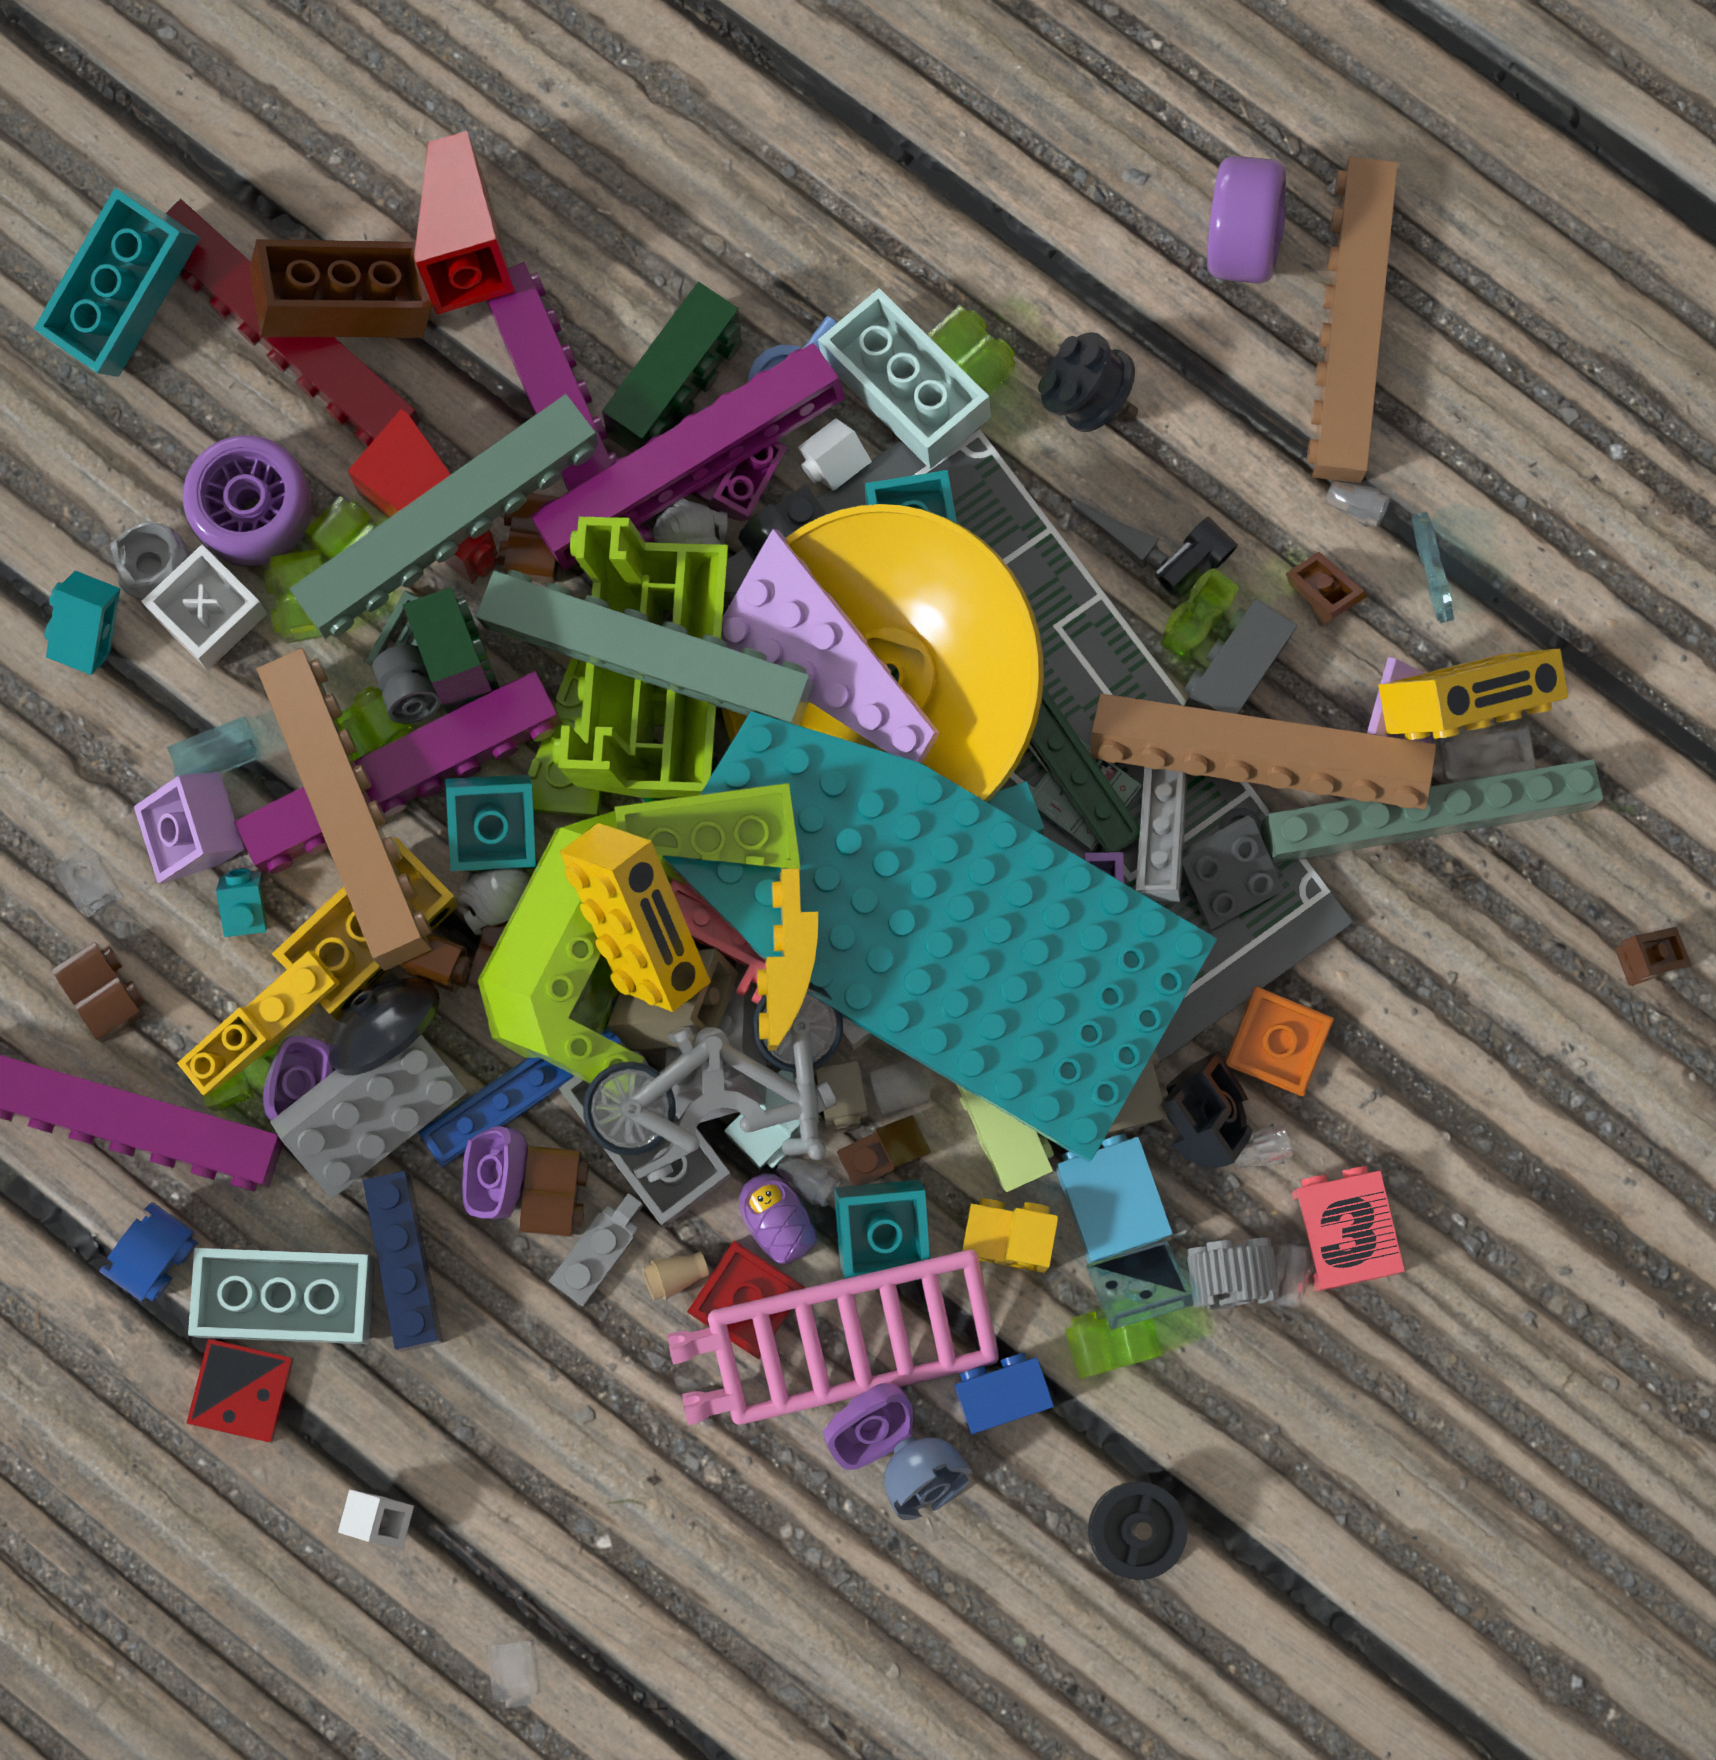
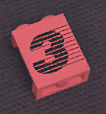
(1349, 1228)

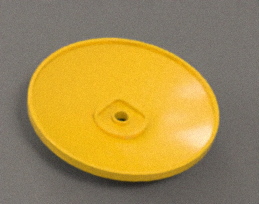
(949, 623)

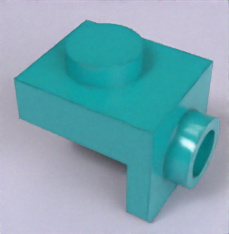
(241, 903)

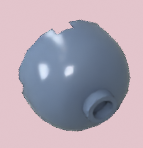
(924, 1474)

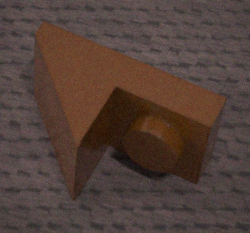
(1324, 587)
(1652, 955)
(884, 1151)

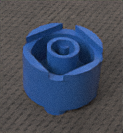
(148, 1254)

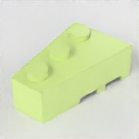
(1010, 1146)

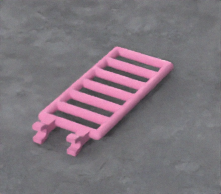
(701, 1405)

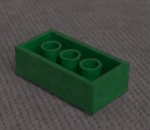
(674, 369)
(451, 648)

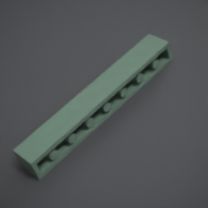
(445, 517)
(644, 649)
(1448, 810)

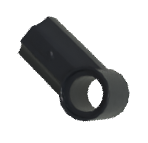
(1202, 550)

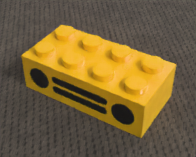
(1473, 694)
(635, 916)
(339, 941)

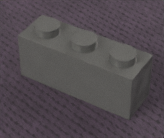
(1241, 660)

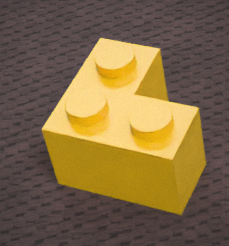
(1011, 1237)

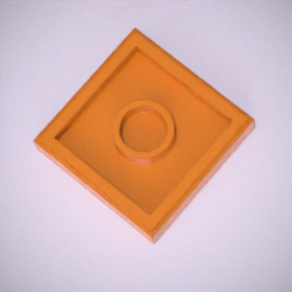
(1278, 1041)

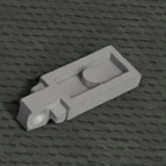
(597, 1251)

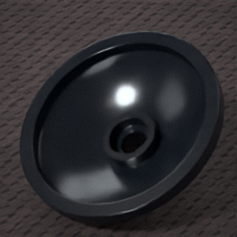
(382, 1024)

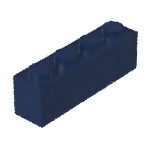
(402, 1261)

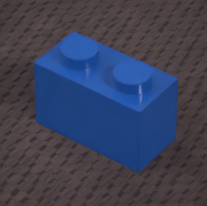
(1002, 1394)

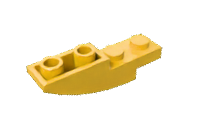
(788, 976)
(259, 1025)

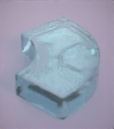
(1430, 557)

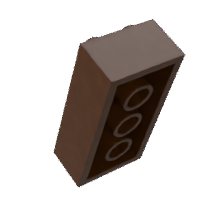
(338, 289)

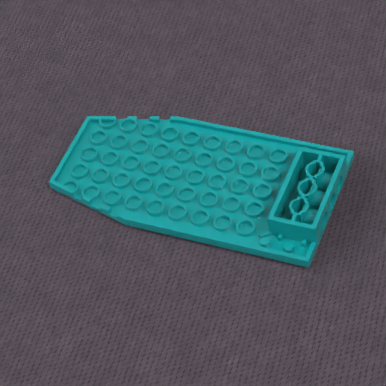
(959, 931)

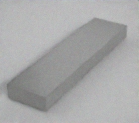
(1161, 835)

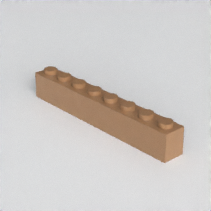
(1353, 321)
(1263, 751)
(344, 809)

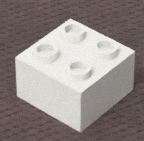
(204, 607)

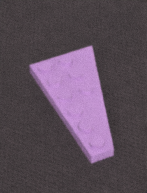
(795, 620)

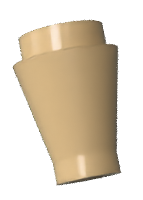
(673, 1274)

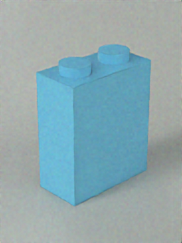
(1113, 1199)

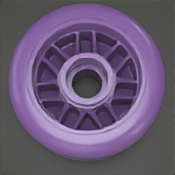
(1246, 219)
(240, 471)

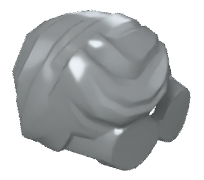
(690, 524)
(148, 557)
(491, 896)

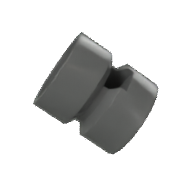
(405, 684)

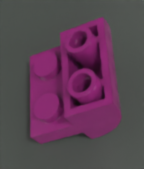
(742, 485)

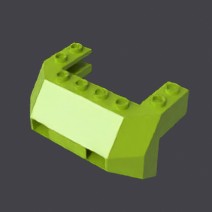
(615, 735)
(545, 966)

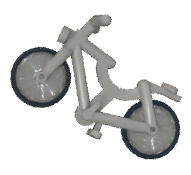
(634, 1107)

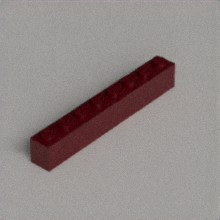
(320, 363)

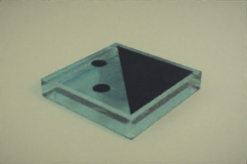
(1139, 1285)

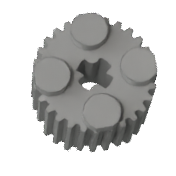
(1232, 1274)

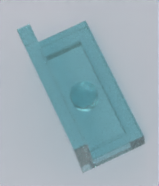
(216, 749)

